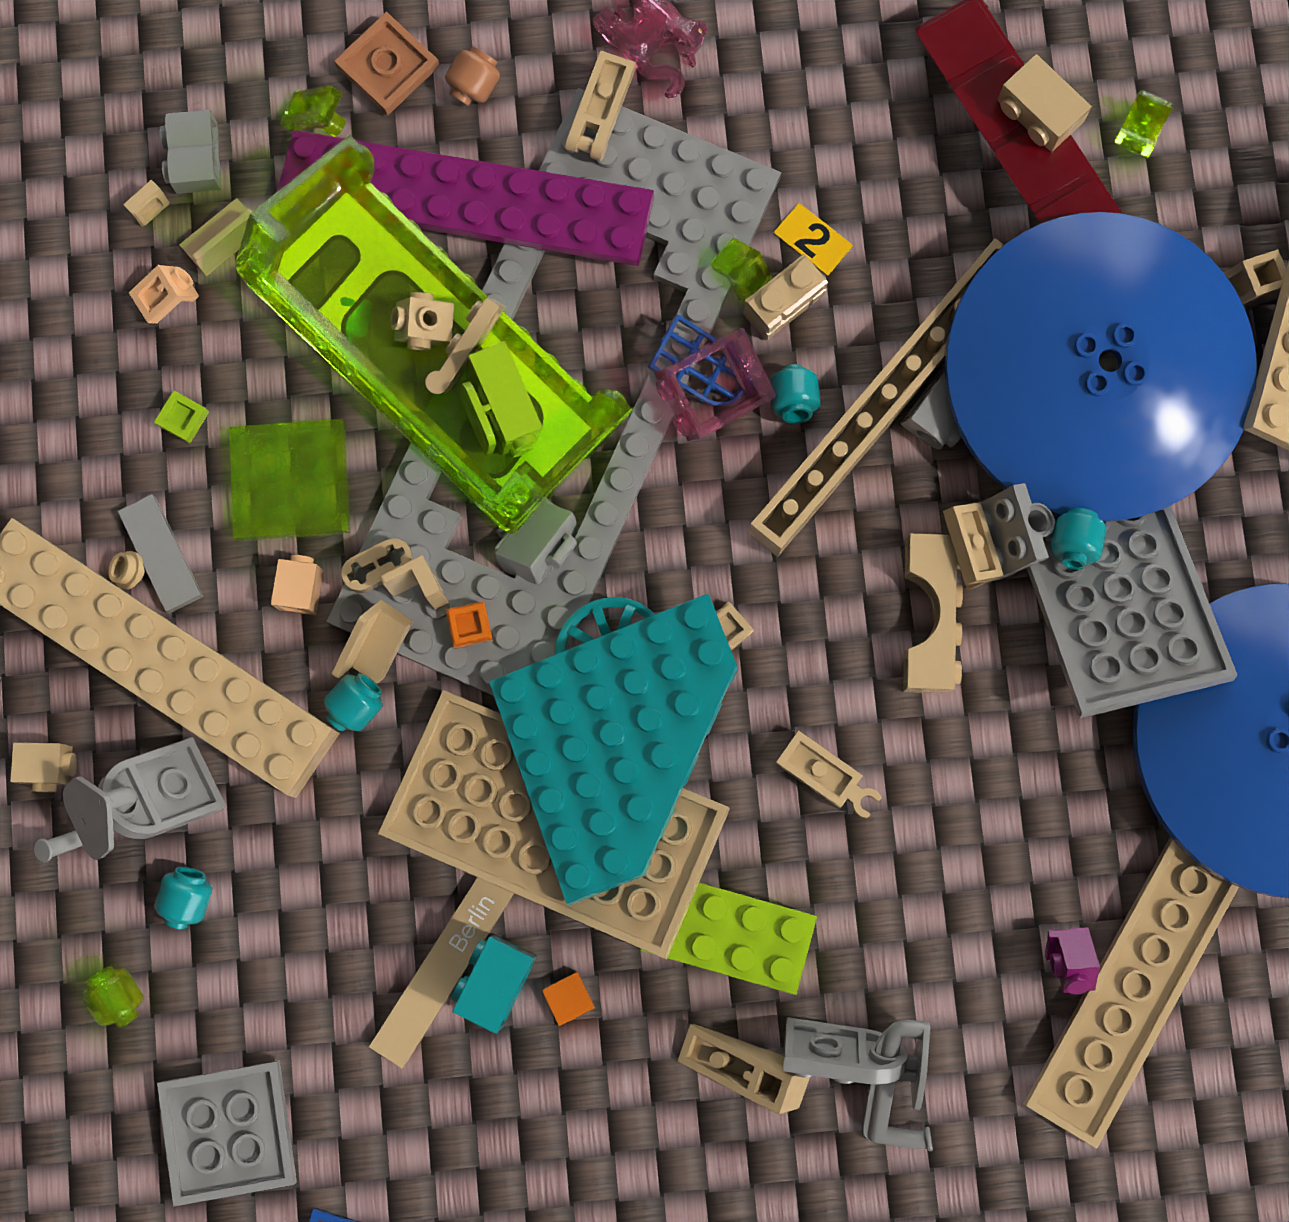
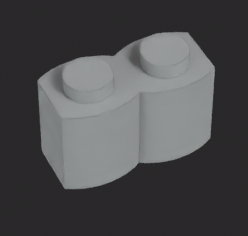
(192, 151)

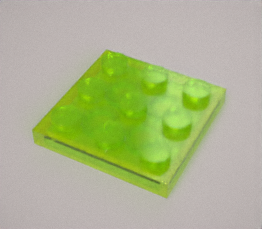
(289, 480)

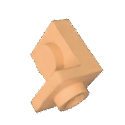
(162, 292)

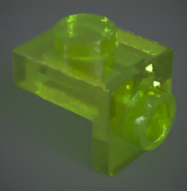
(1143, 123)

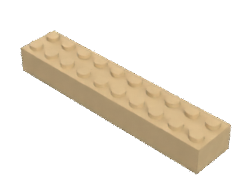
(160, 661)

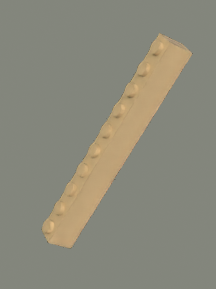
(862, 422)

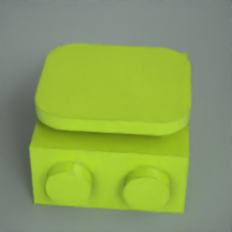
(499, 403)

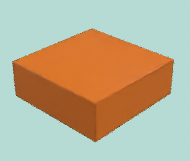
(469, 625)
(568, 998)

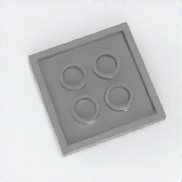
(226, 1133)

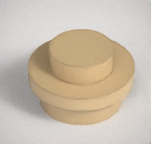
(126, 569)

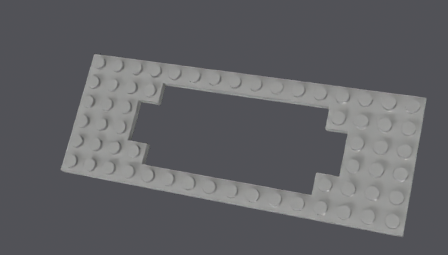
(697, 209)

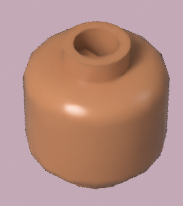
(472, 76)

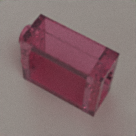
(746, 370)

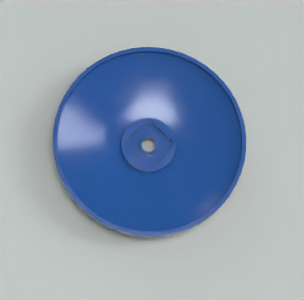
(1031, 379)
(1221, 752)

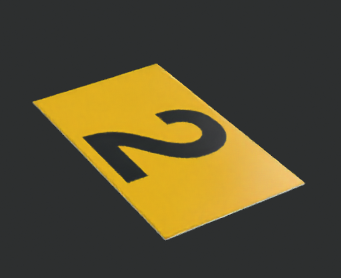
(813, 238)

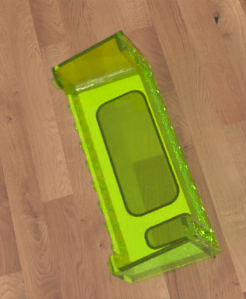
(335, 264)

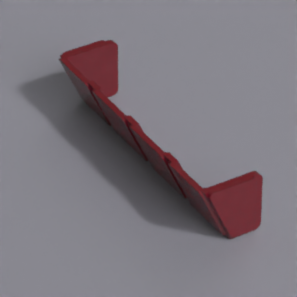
(977, 64)

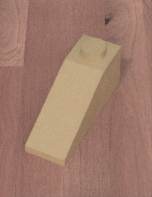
(743, 1069)

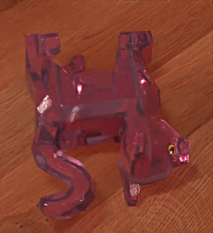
(648, 32)

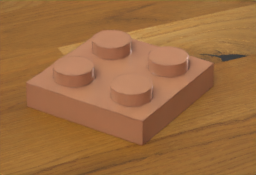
(387, 63)

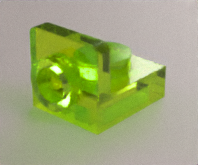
(743, 268)

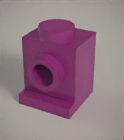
(1073, 959)

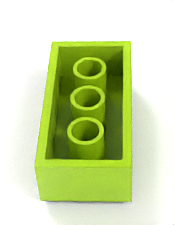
(744, 938)

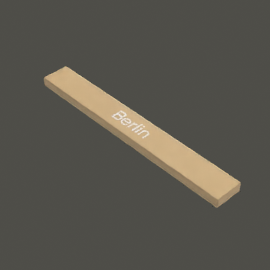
(440, 972)

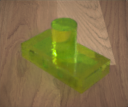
(313, 110)

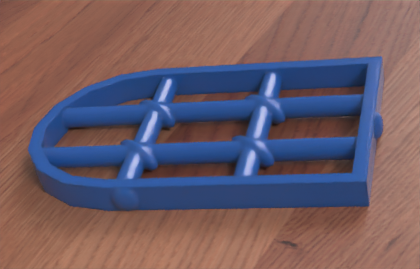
(710, 381)

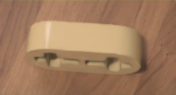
(370, 558)

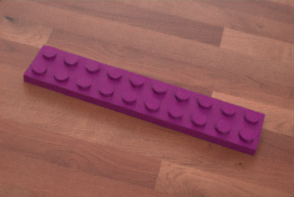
(498, 200)

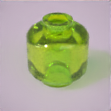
(112, 997)

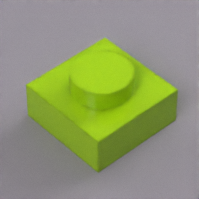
(181, 417)

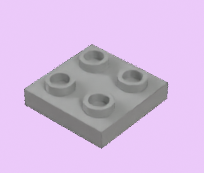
(1017, 528)

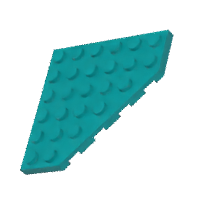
(614, 738)

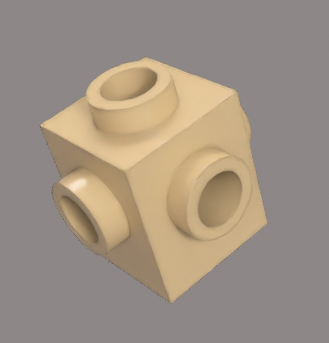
(422, 321)

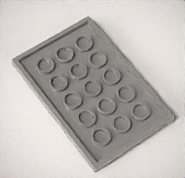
(1133, 619)

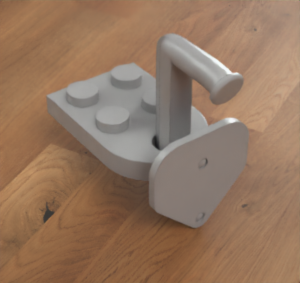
(159, 787)
(868, 1058)

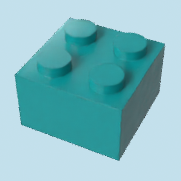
(494, 982)

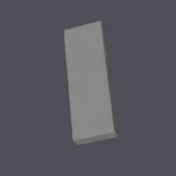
(160, 554)

